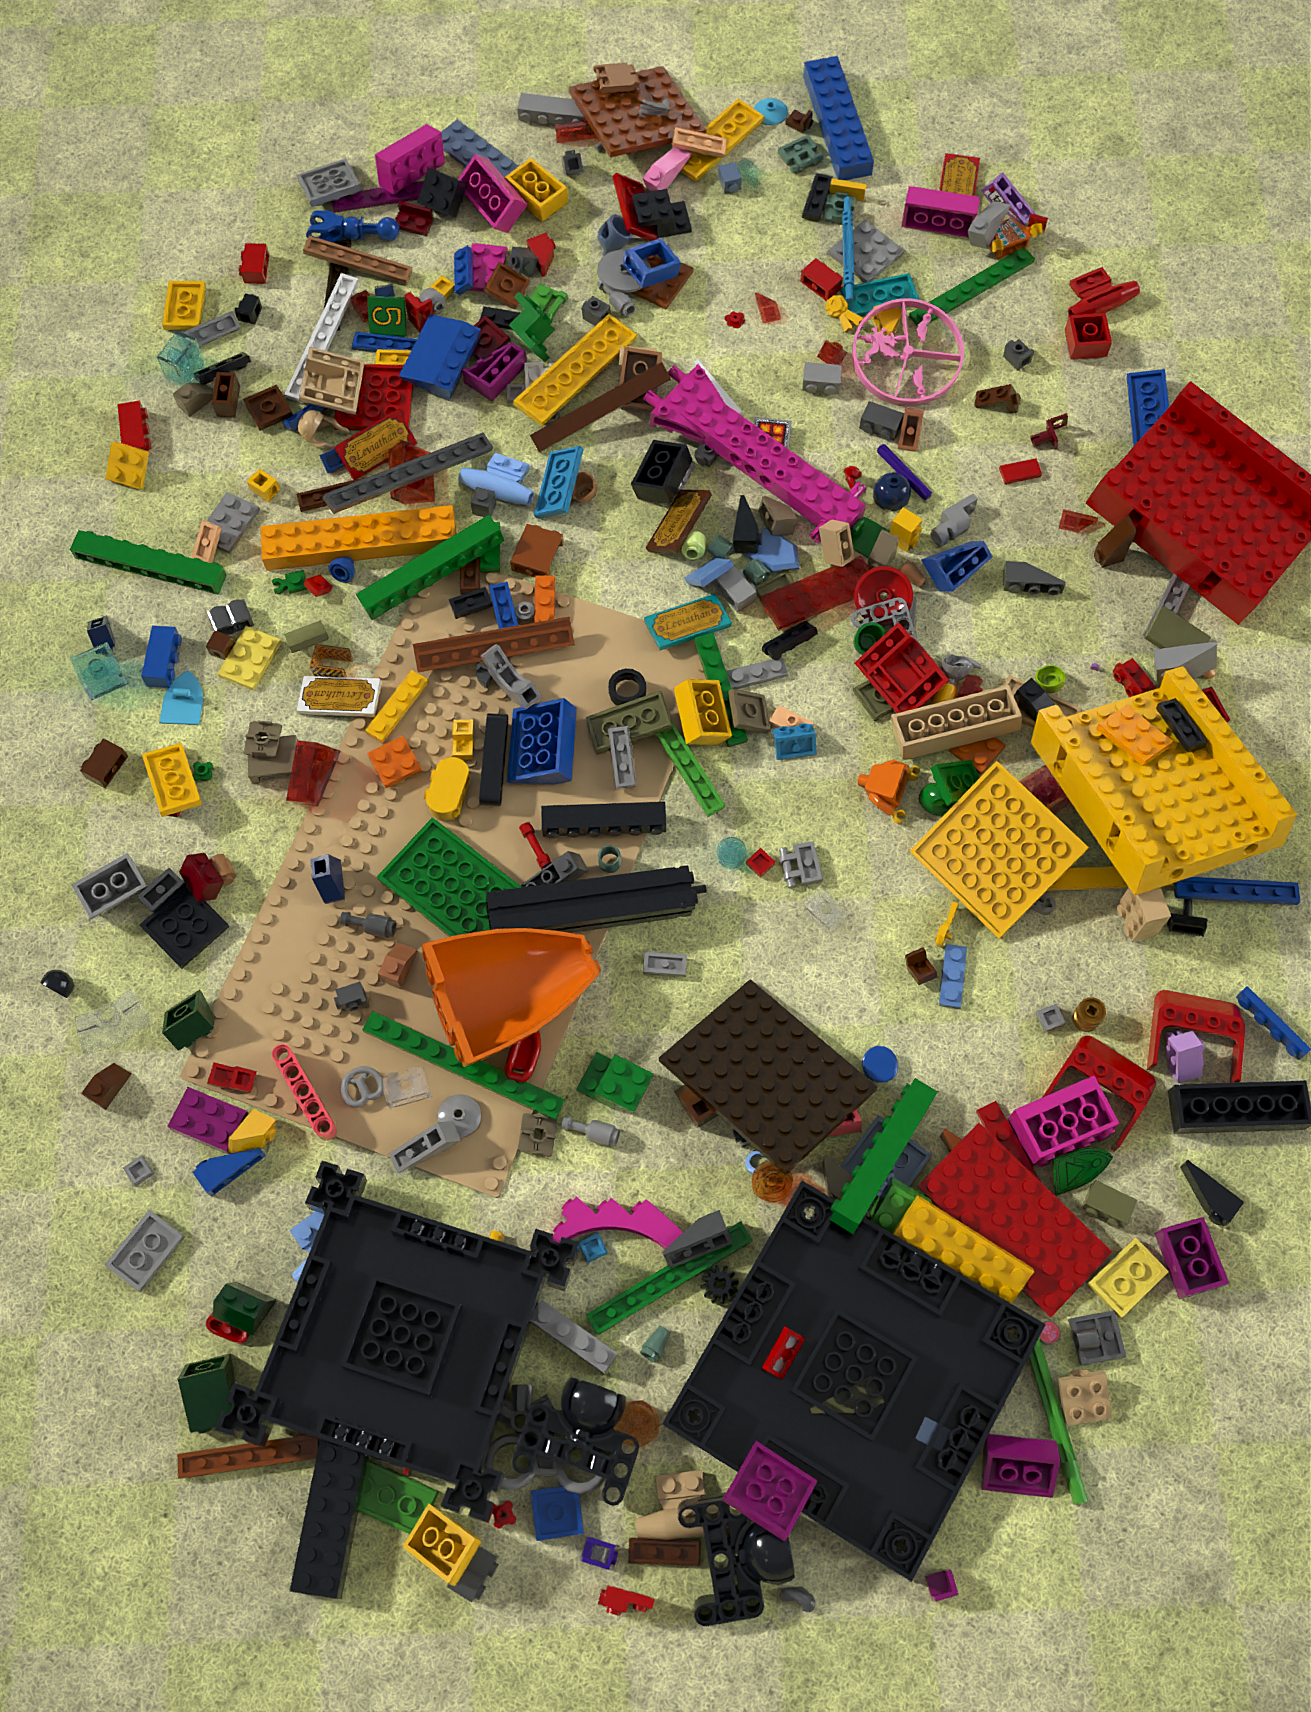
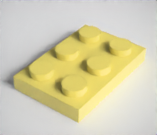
(249, 658)
(1127, 1277)

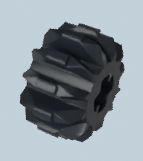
(720, 1276)

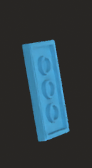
(558, 482)

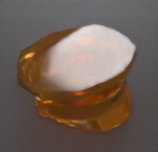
(771, 1183)
(640, 1422)

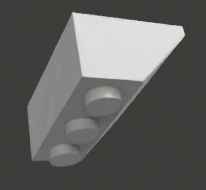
(109, 885)

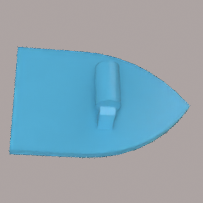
(182, 701)

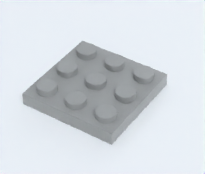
(329, 182)
(871, 251)

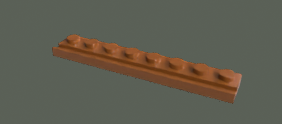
(512, 641)

